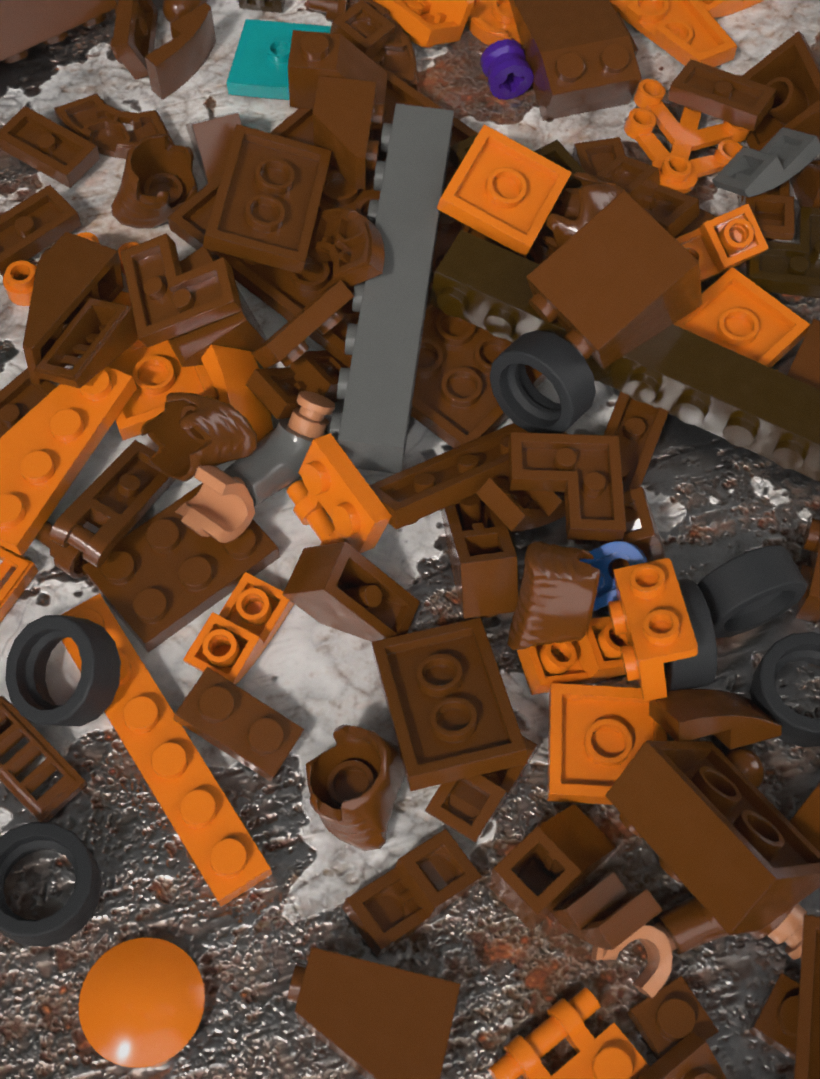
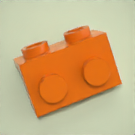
(430, 20)
(654, 622)

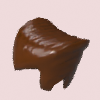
(154, 182)
(578, 208)
(197, 433)
(553, 596)
(356, 786)

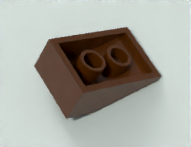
(577, 55)

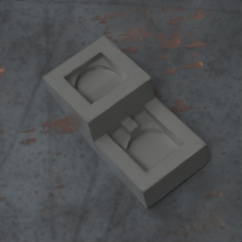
(757, 171)

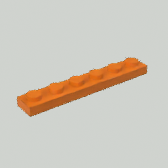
(175, 769)

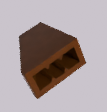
(375, 1014)

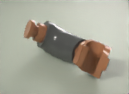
(229, 496)

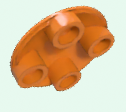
(142, 1002)

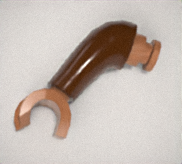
(687, 928)

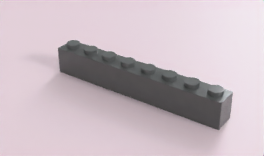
(394, 304)

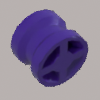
(506, 69)

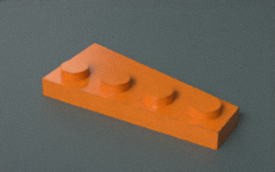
(680, 29)
(51, 448)

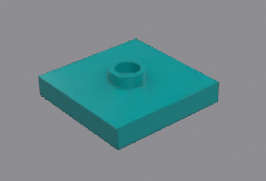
(263, 59)

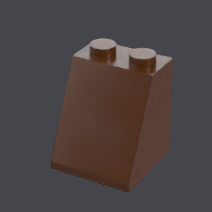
(616, 282)

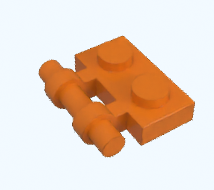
(337, 488)
(601, 1057)

